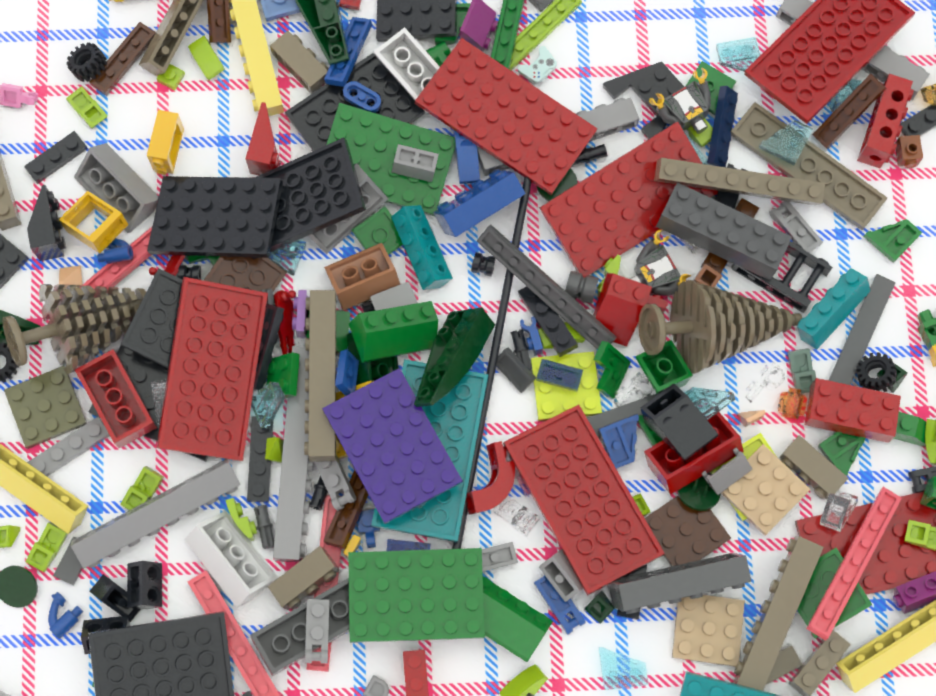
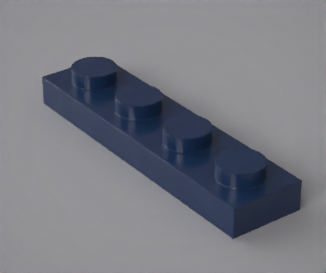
(722, 126)

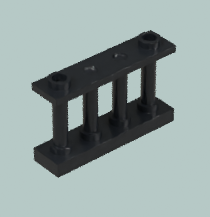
(781, 288)

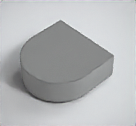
(376, 687)

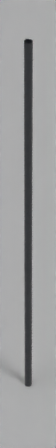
(495, 348)

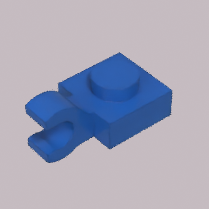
(534, 341)
(364, 527)

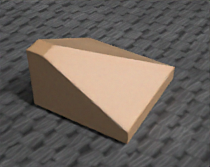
(70, 276)
(751, 416)

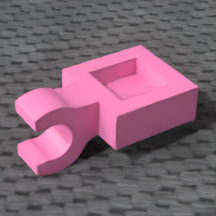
(14, 96)

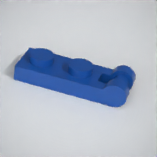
(559, 606)

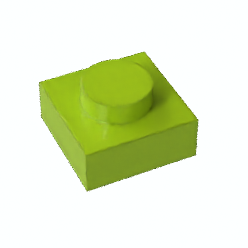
(171, 77)

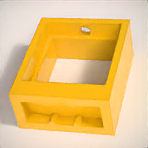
(165, 142)
(105, 232)

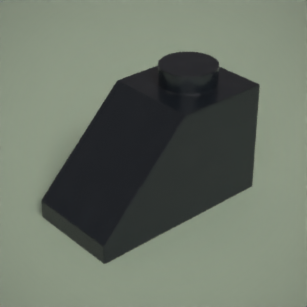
(113, 597)

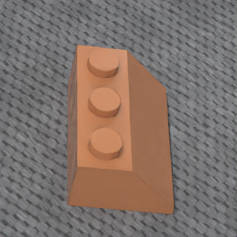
(362, 276)

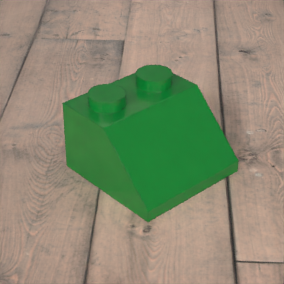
(665, 368)

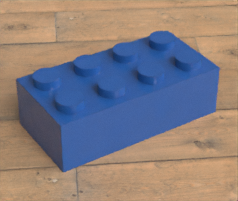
(479, 202)

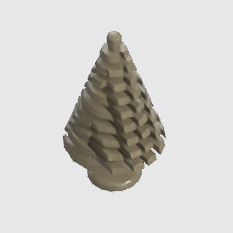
(76, 322)
(711, 324)

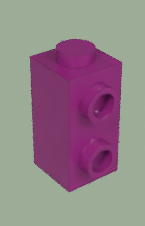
(916, 593)

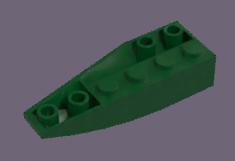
(327, 27)
(453, 353)

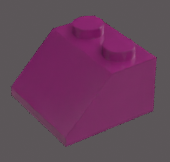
(478, 25)

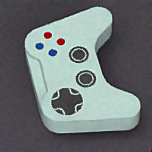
(540, 68)

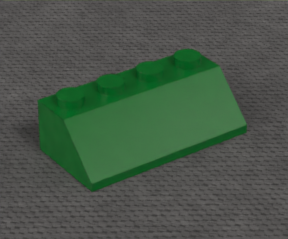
(395, 331)
(512, 621)

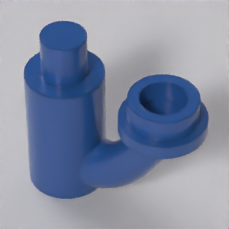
(121, 253)
(61, 626)

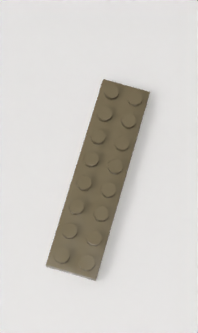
(843, 189)

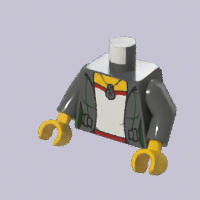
(686, 105)
(657, 269)

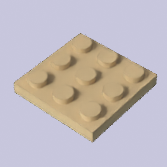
(766, 490)
(708, 630)

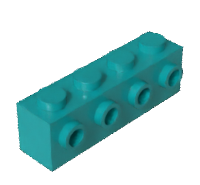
(421, 247)
(833, 308)

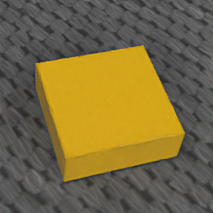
(353, 545)

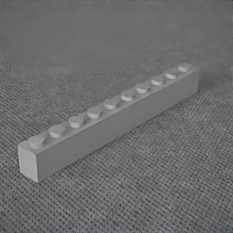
(294, 475)

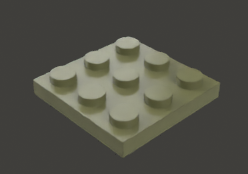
(45, 407)

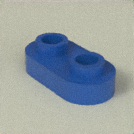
(363, 96)

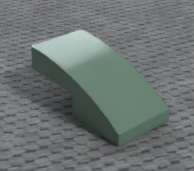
(801, 369)

